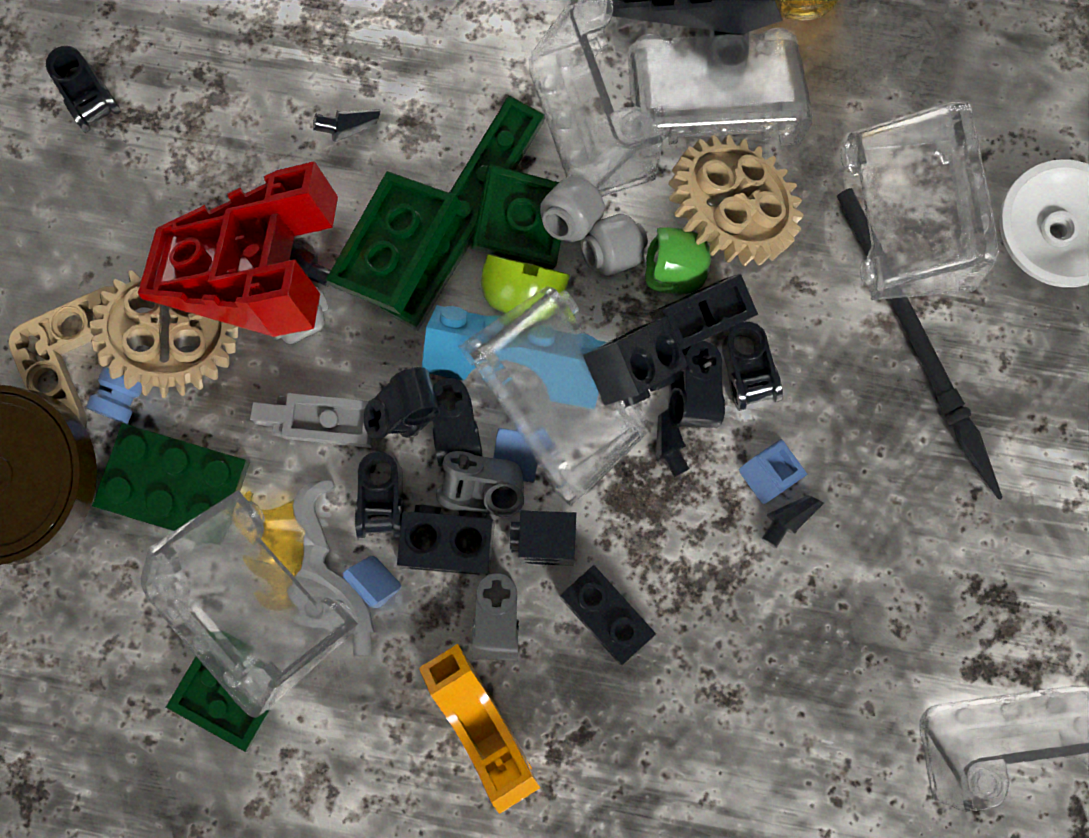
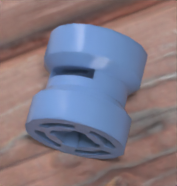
(113, 398)

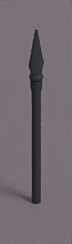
(948, 397)

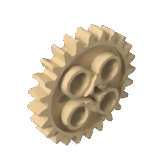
(735, 200)
(121, 329)

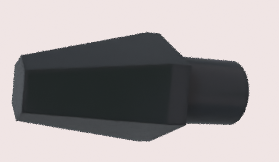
(345, 122)
(309, 264)
(669, 445)
(789, 519)

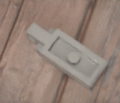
(315, 419)

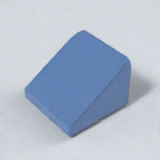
(513, 447)
(772, 471)
(372, 581)

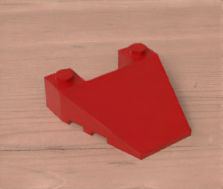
(237, 256)

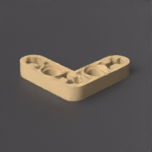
(51, 347)

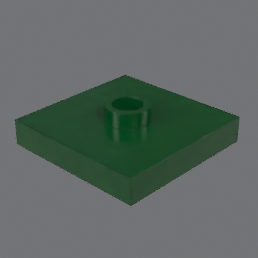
(511, 218)

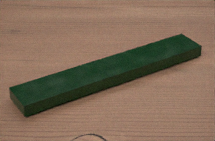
(501, 146)

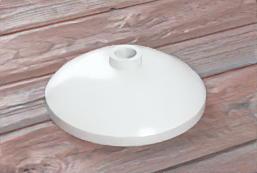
(1044, 198)

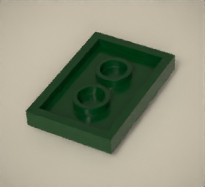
(393, 241)
(165, 478)

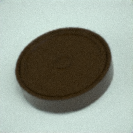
(44, 475)

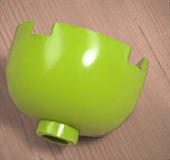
(511, 282)

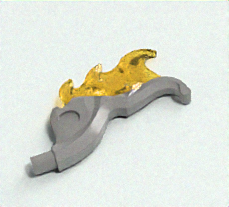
(301, 546)

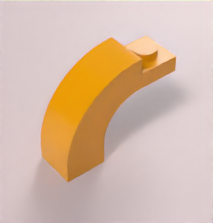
(480, 728)

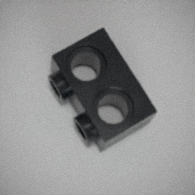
(708, 310)
(636, 362)
(544, 538)
(445, 554)
(607, 615)

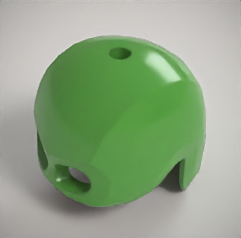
(680, 262)

